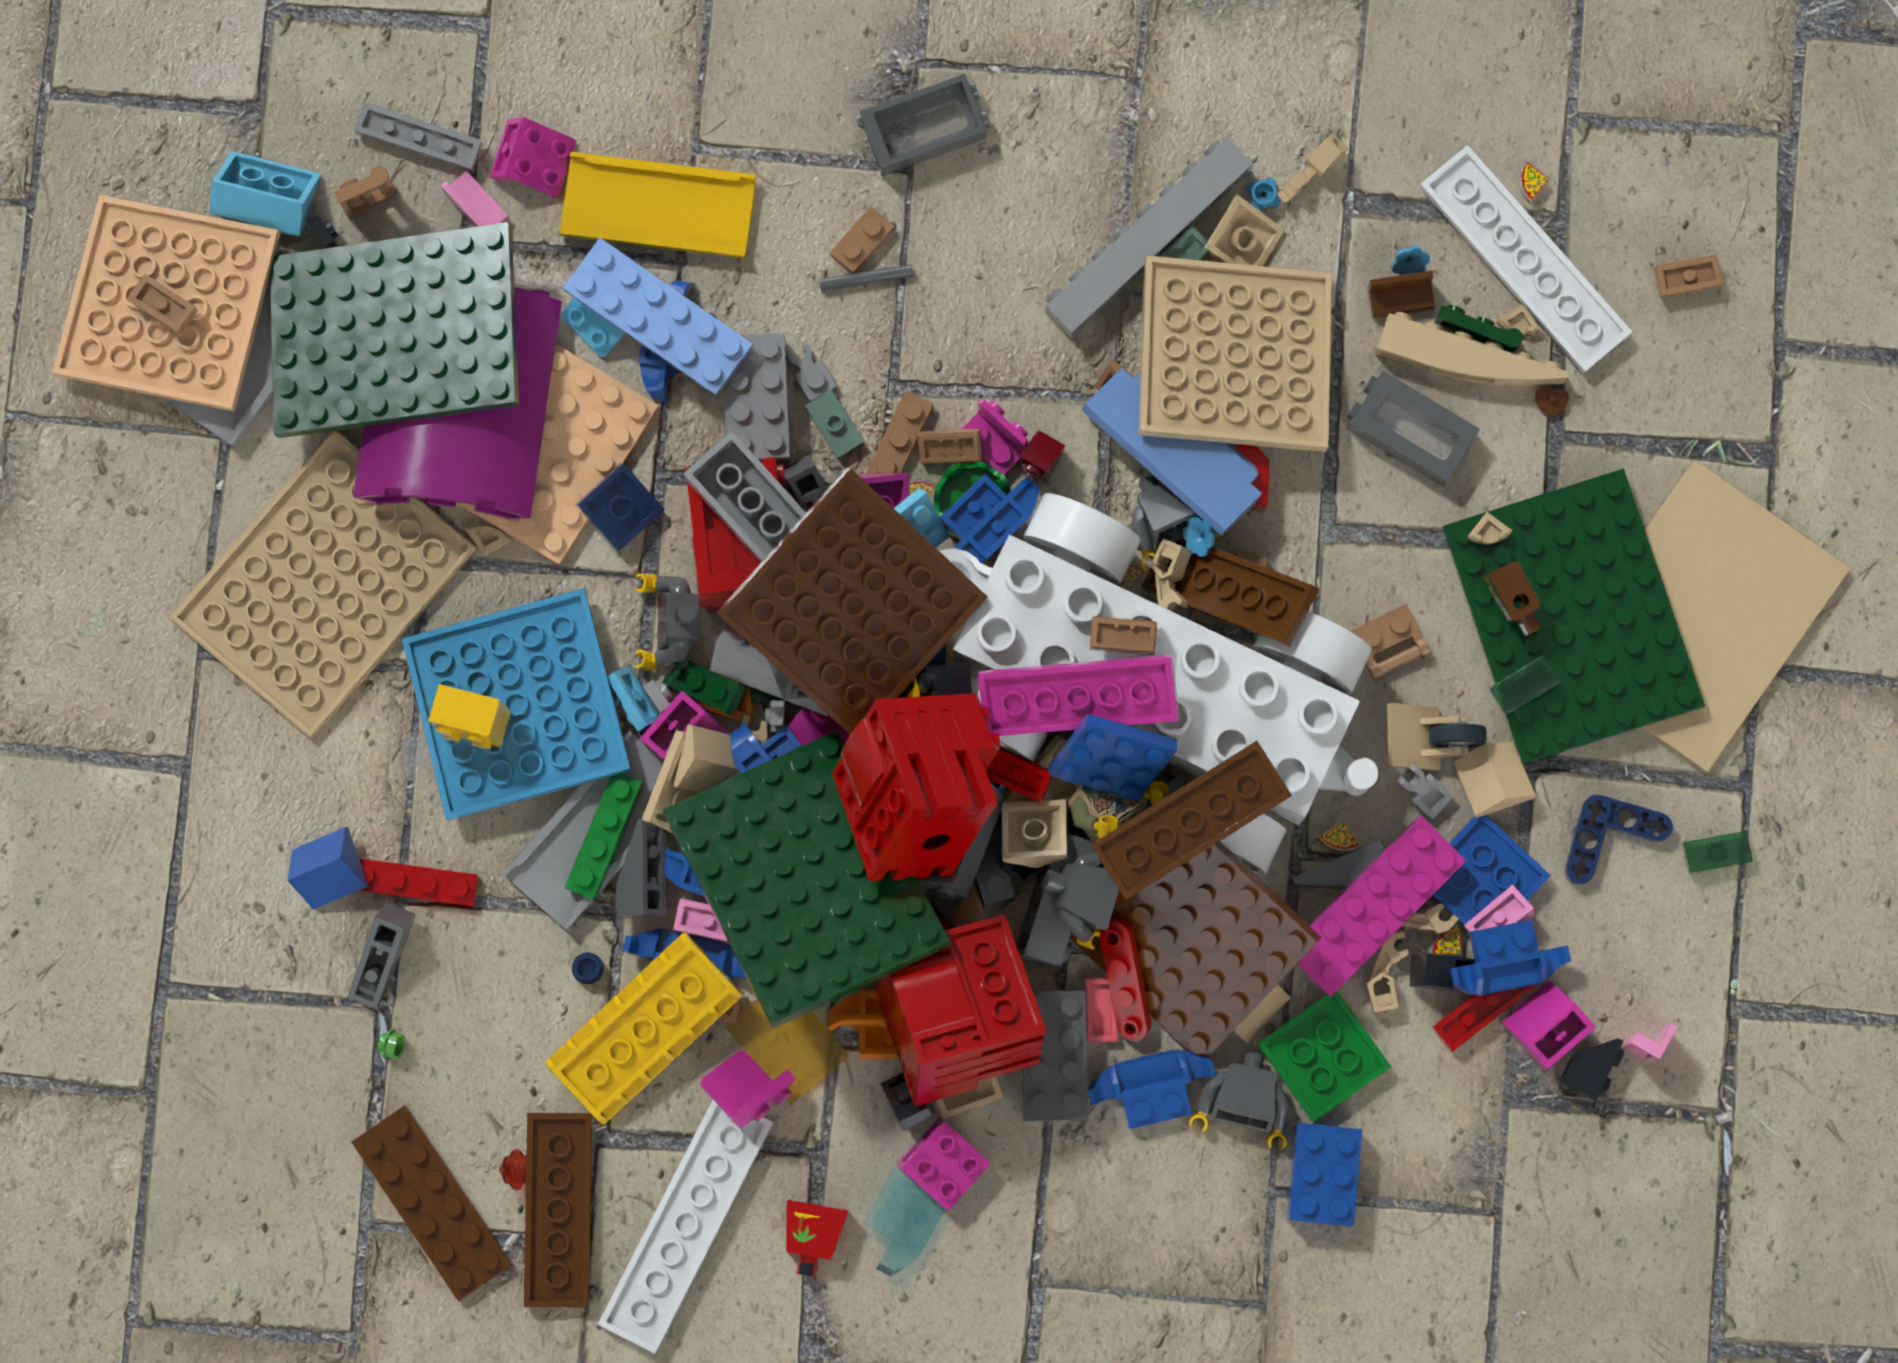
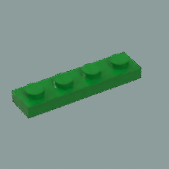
(604, 835)

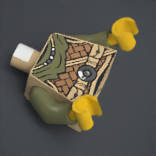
(1103, 812)

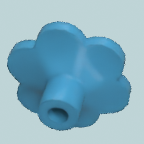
(1410, 261)
(1199, 536)

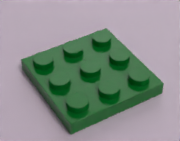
(1323, 1055)

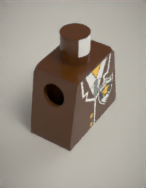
(1504, 586)

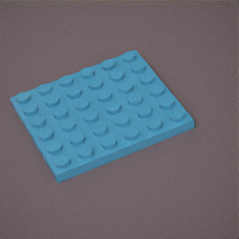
(552, 678)

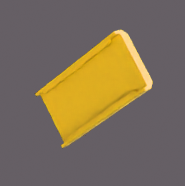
(658, 205)
(644, 1028)

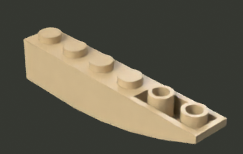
(1460, 357)

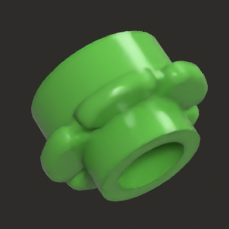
(391, 1044)

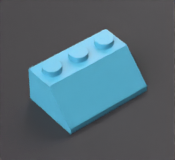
(264, 193)

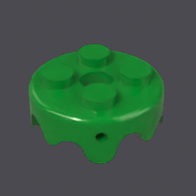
(959, 480)

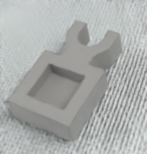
(813, 377)
(776, 716)
(1426, 792)

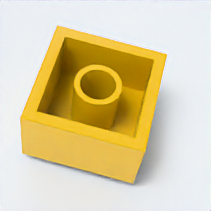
(469, 716)

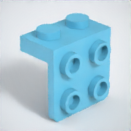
(592, 328)

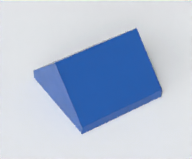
(326, 869)

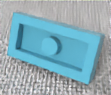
(633, 698)

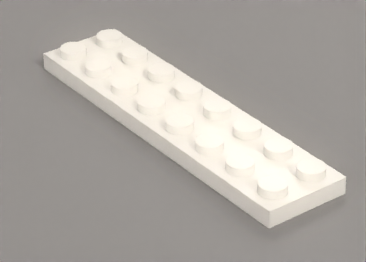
(1525, 259)
(683, 1228)

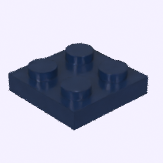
(619, 507)

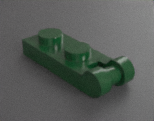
(1480, 329)
(705, 686)

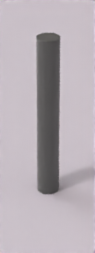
(866, 277)

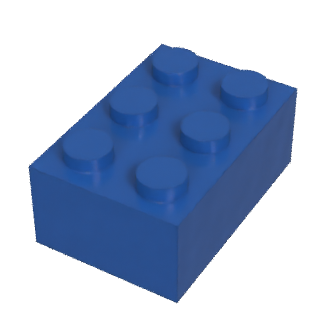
(1324, 1174)

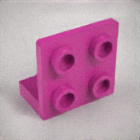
(533, 156)
(1000, 439)
(943, 1163)

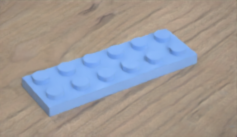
(658, 317)

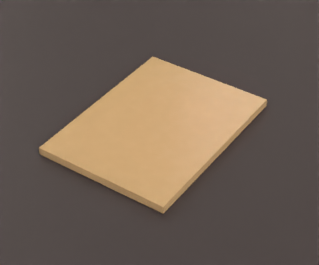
(321, 587)
(1740, 598)

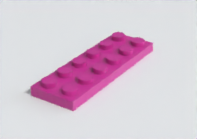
(1063, 694)
(1379, 903)

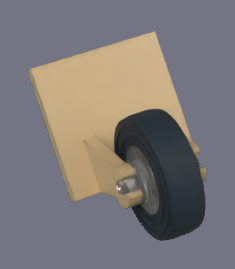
(1419, 731)

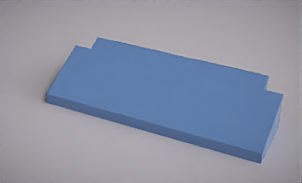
(1203, 474)

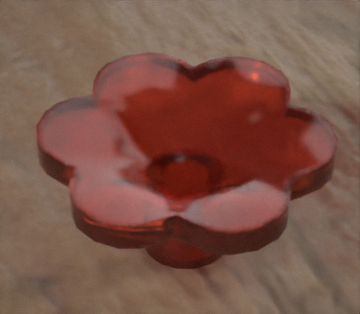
(514, 1169)

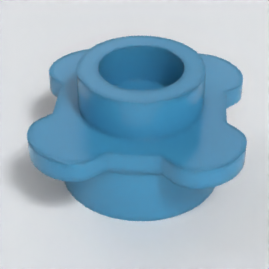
(1267, 186)

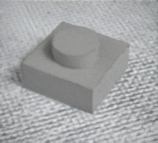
(659, 695)

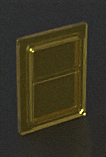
(799, 1045)

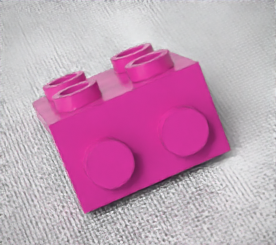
(745, 1089)

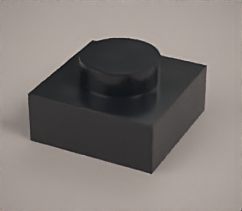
(324, 232)

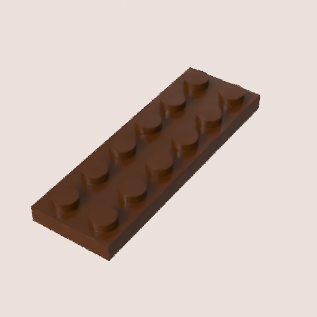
(1243, 594)
(1191, 820)
(432, 1203)
(558, 1210)

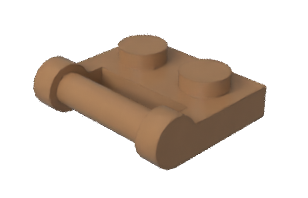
(364, 194)
(1387, 632)

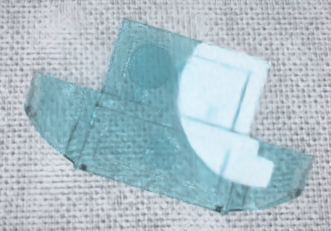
(904, 1216)

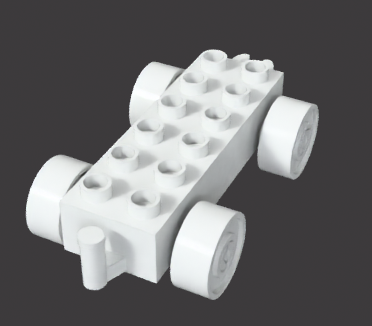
(1226, 693)

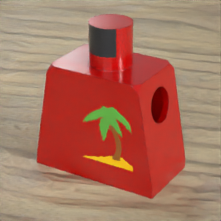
(812, 1233)

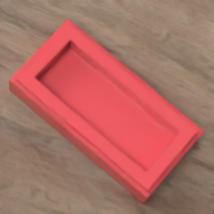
(1100, 1013)

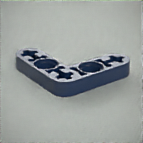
(1610, 821)

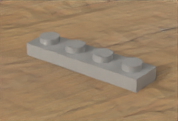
(418, 136)

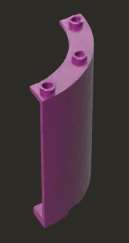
(475, 455)

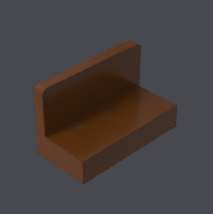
(1401, 294)

